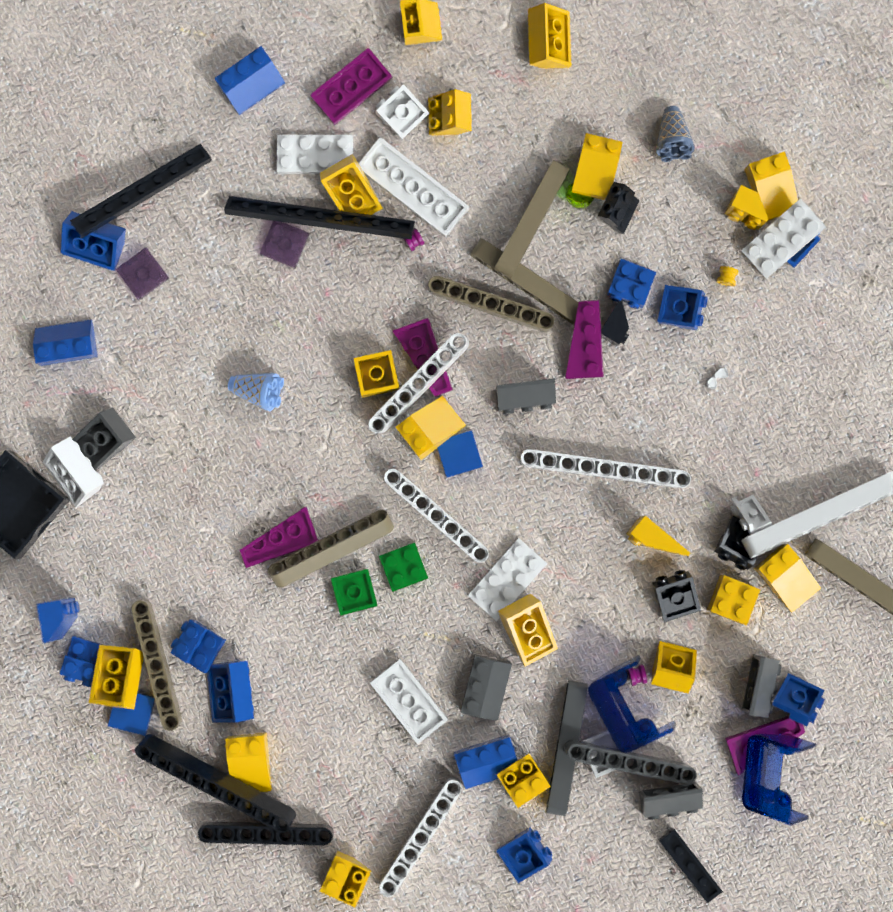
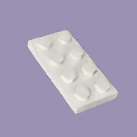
(311, 152)
(783, 238)
(507, 578)
(409, 701)

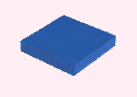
(459, 454)
(133, 720)

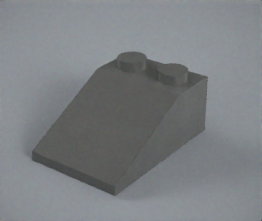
(104, 437)

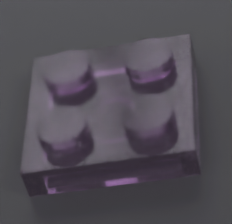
(284, 244)
(142, 273)

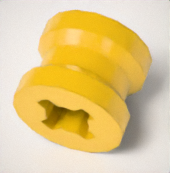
(727, 276)

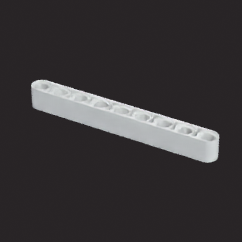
(652, 471)
(819, 515)

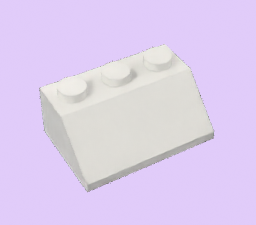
(73, 471)

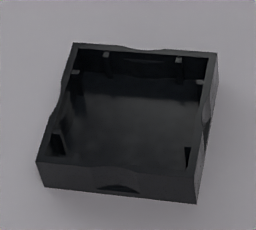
(26, 505)

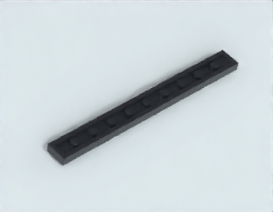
(320, 217)

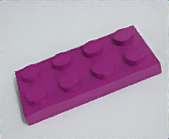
(351, 86)

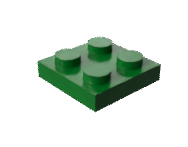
(403, 567)
(354, 592)

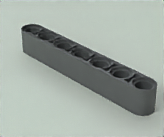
(569, 730)
(638, 765)

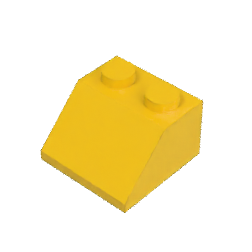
(674, 667)

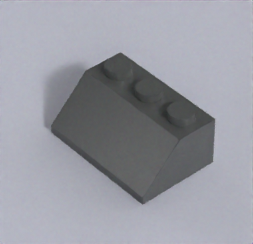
(526, 396)
(761, 686)
(485, 688)
(671, 800)

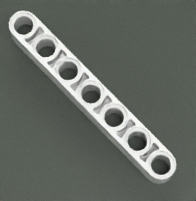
(410, 388)
(432, 506)
(418, 846)

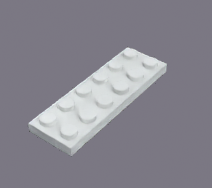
(413, 187)

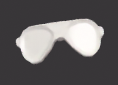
(720, 373)

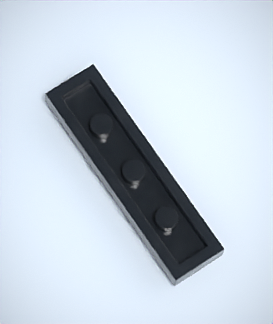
(690, 865)

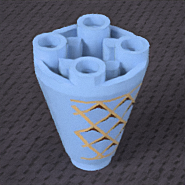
(258, 389)

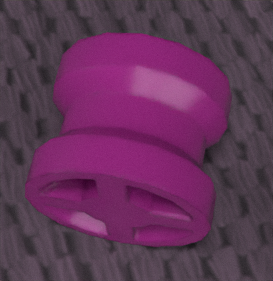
(416, 241)
(637, 675)

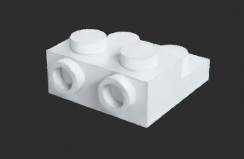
(401, 111)

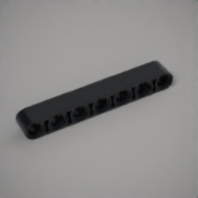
(257, 837)

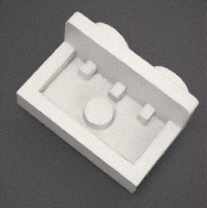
(751, 514)

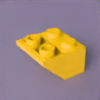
(420, 21)
(450, 113)
(747, 208)
(523, 780)
(345, 879)

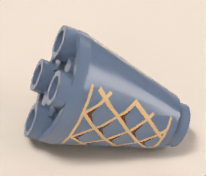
(674, 136)

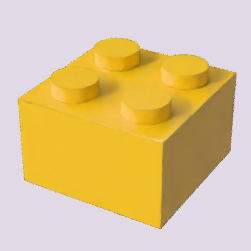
(376, 374)
(733, 599)

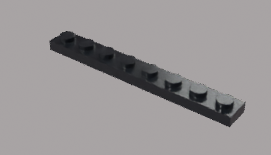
(140, 190)

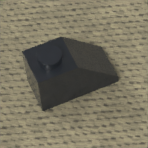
(616, 326)

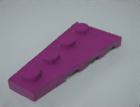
(420, 345)
(586, 345)
(284, 538)
(738, 743)

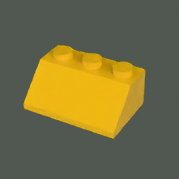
(549, 37)
(116, 677)

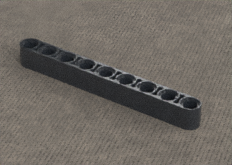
(215, 783)

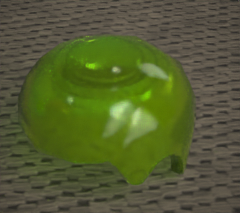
(577, 200)

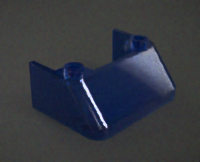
(616, 715)
(763, 776)

